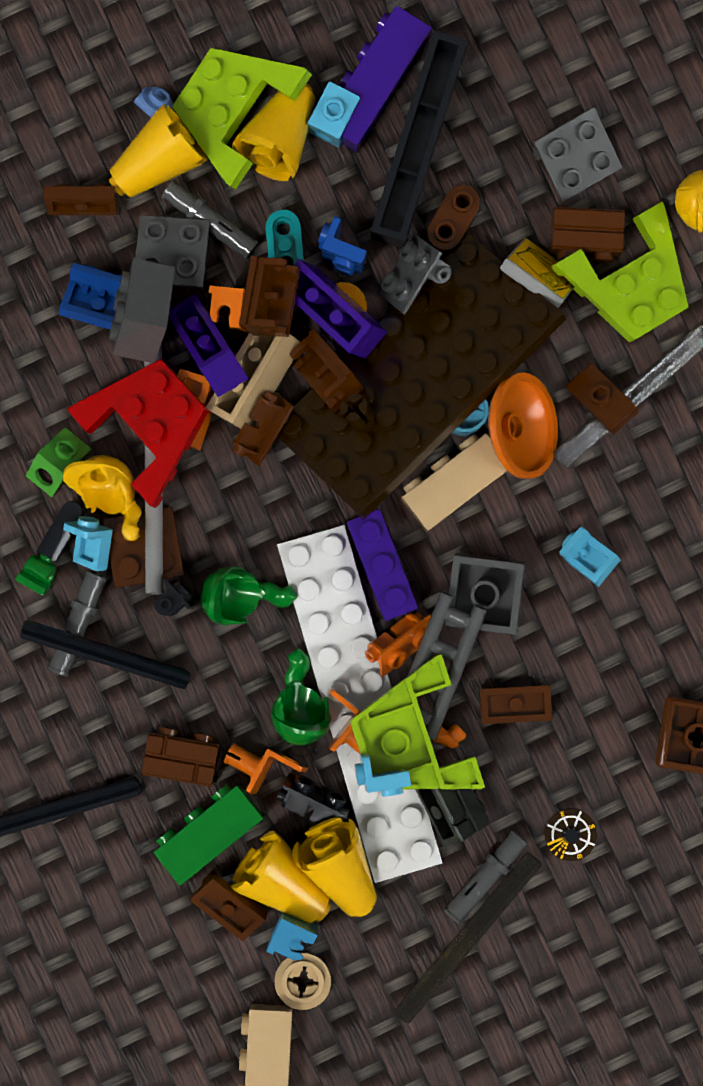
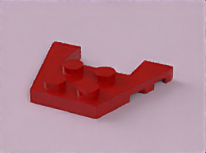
(158, 411)

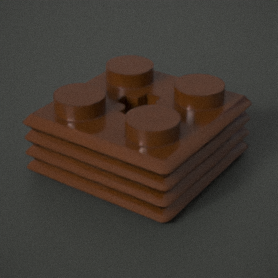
(674, 747)

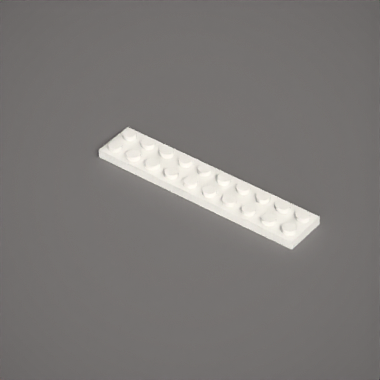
(336, 636)

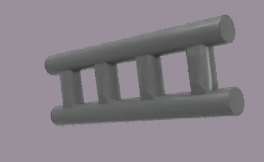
(458, 655)

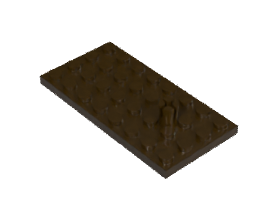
(421, 378)

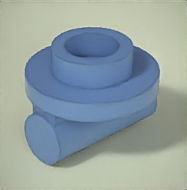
(151, 99)

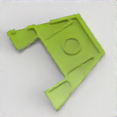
(221, 97)
(640, 292)
(397, 737)

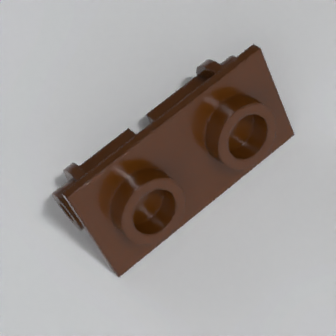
(271, 414)

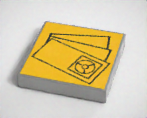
(533, 270)

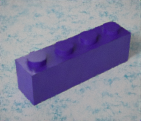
(382, 71)

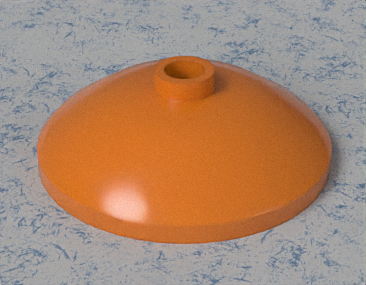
(523, 425)

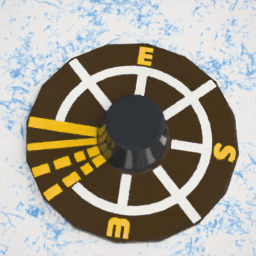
(570, 835)

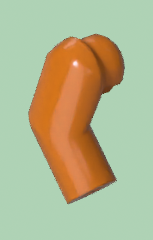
(451, 737)

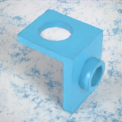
(332, 114)

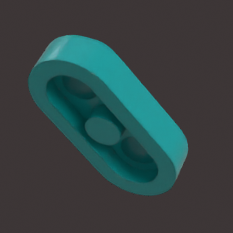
(284, 245)

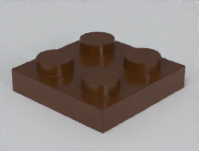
(128, 557)

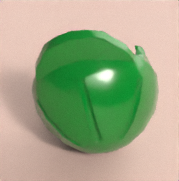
(234, 594)
(299, 711)

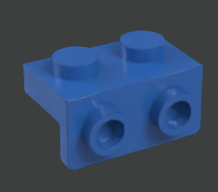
(344, 256)
(90, 295)

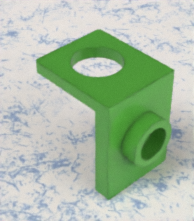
(55, 457)

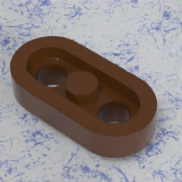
(453, 217)

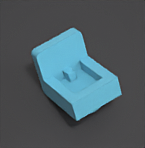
(91, 542)
(588, 556)
(388, 783)

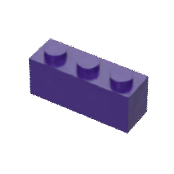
(336, 311)
(207, 345)
(382, 565)

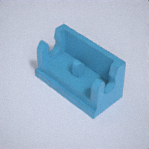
(288, 936)

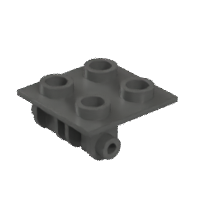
(577, 154)
(176, 244)
(416, 264)

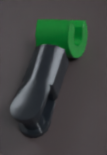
(38, 570)

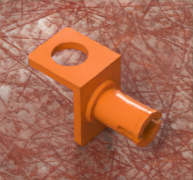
(345, 734)
(258, 767)

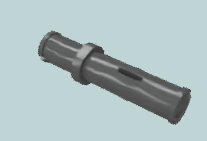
(219, 226)
(78, 619)
(483, 880)

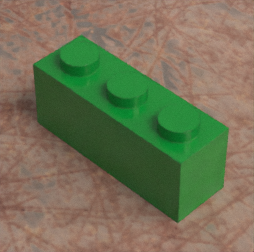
(207, 832)

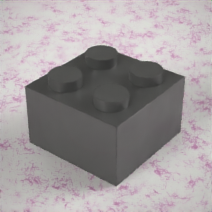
(141, 310)
(490, 584)

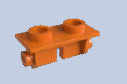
(393, 652)

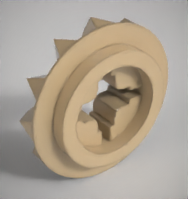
(314, 993)

